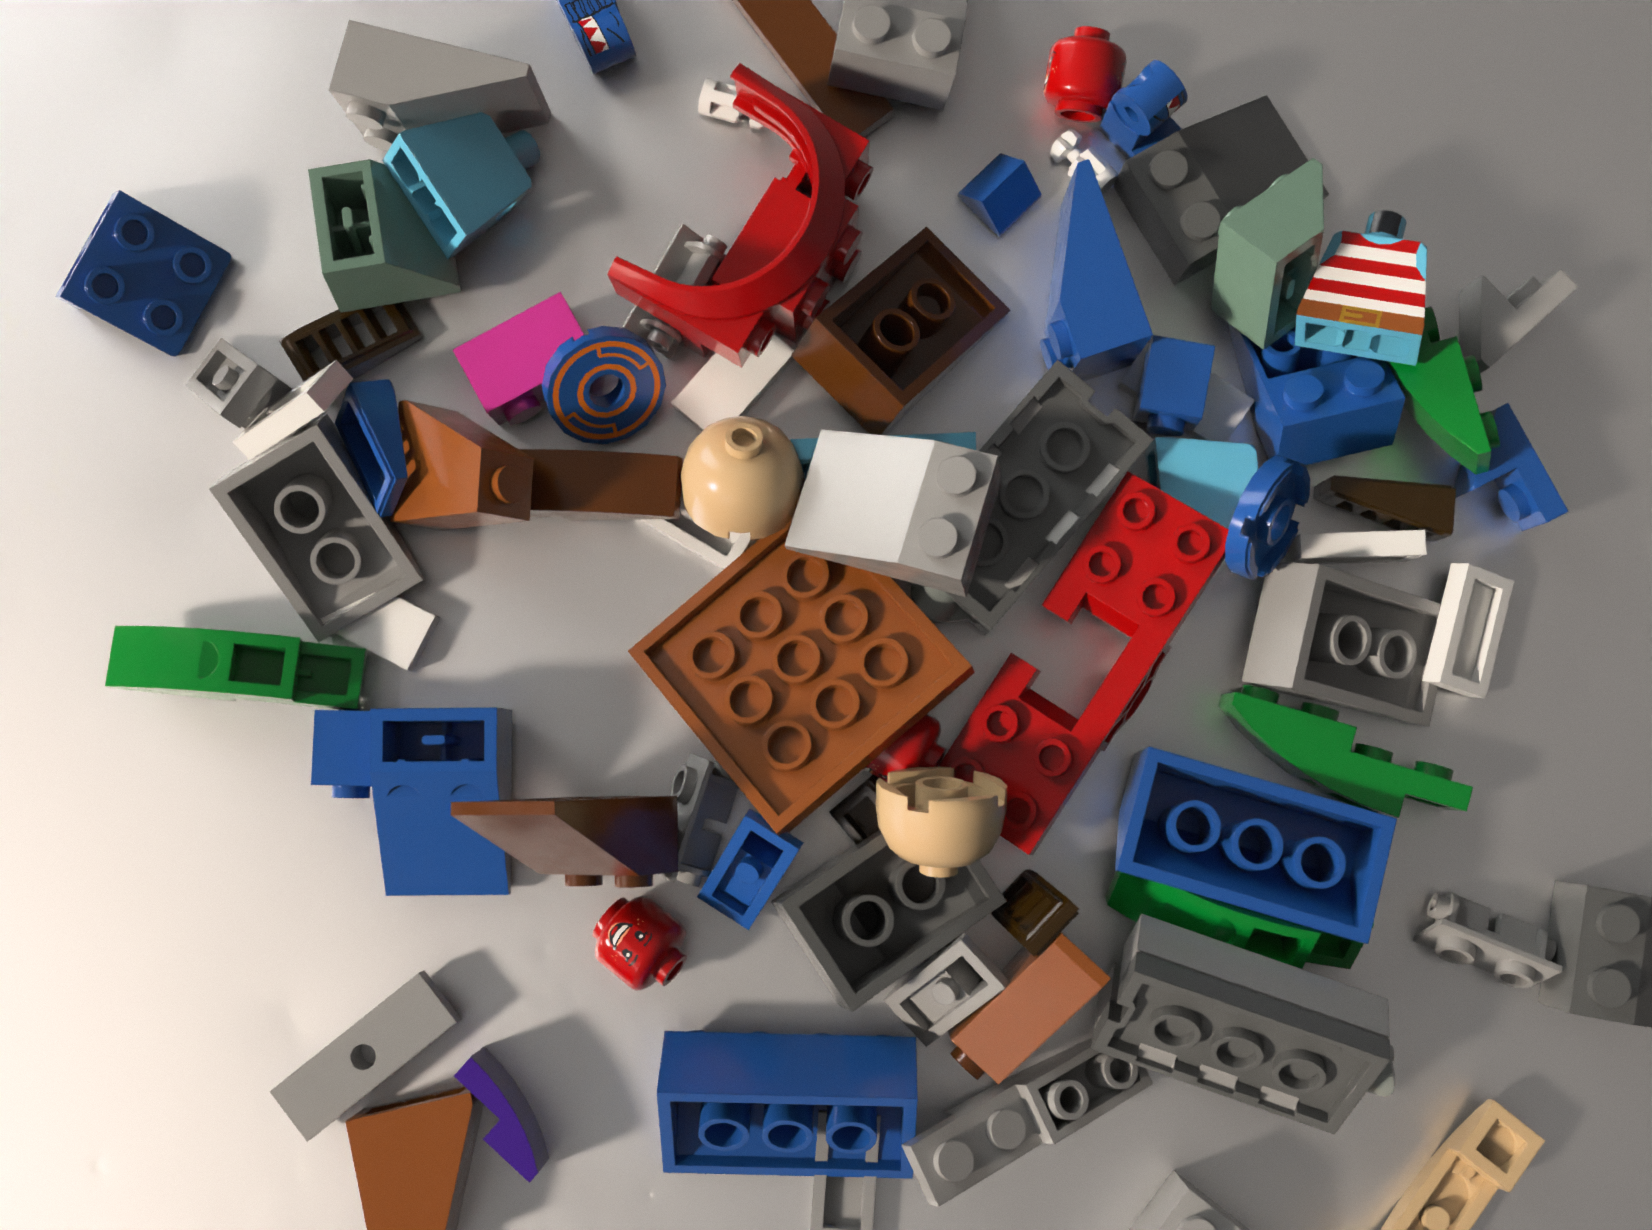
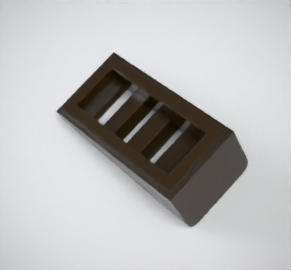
(322, 331)
(1393, 503)
(1034, 911)

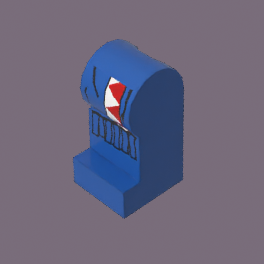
(598, 32)
(1143, 110)

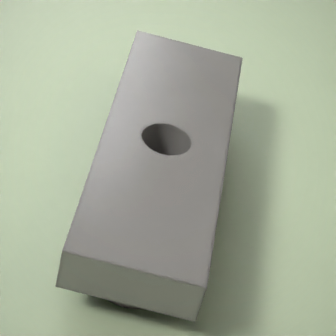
(340, 1074)

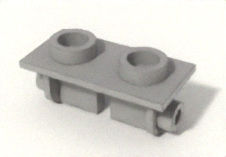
(688, 262)
(701, 793)
(1514, 952)

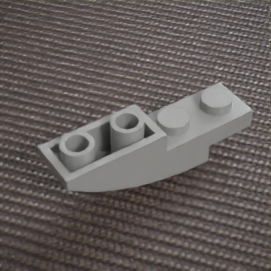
(1019, 1115)

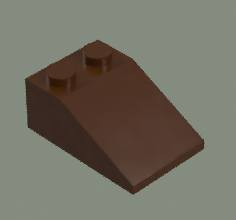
(899, 332)
(582, 835)

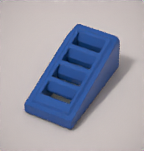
(374, 441)

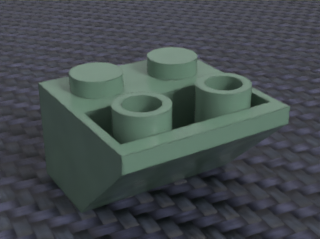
(374, 240)
(1270, 255)

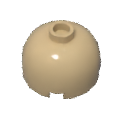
(741, 478)
(940, 818)

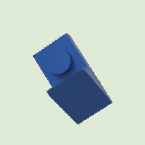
(1523, 484)
(749, 869)

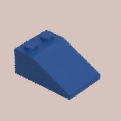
(1093, 303)

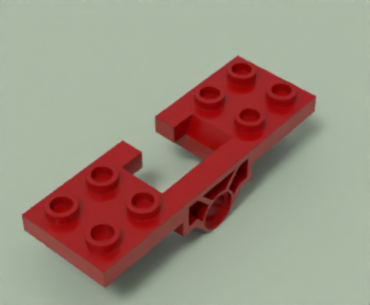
(1141, 576)

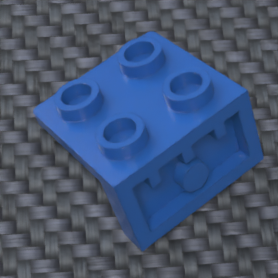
(144, 274)

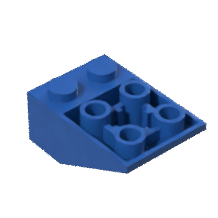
(1316, 400)
(416, 770)

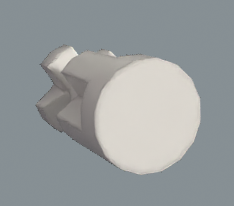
(717, 101)
(1067, 147)

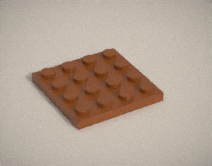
(798, 673)

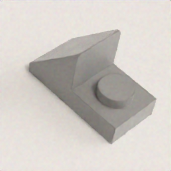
(1495, 323)
(235, 385)
(946, 989)

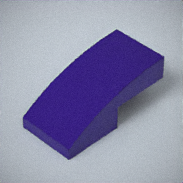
(517, 1133)

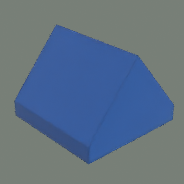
(1001, 192)

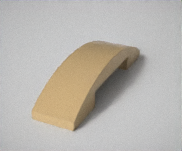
(1466, 1171)

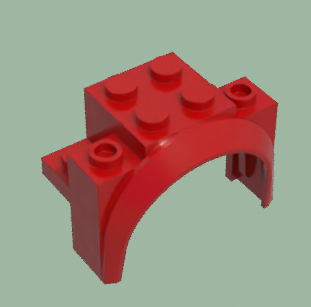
(787, 249)

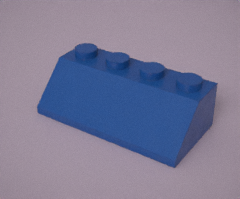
(1253, 843)
(757, 1099)

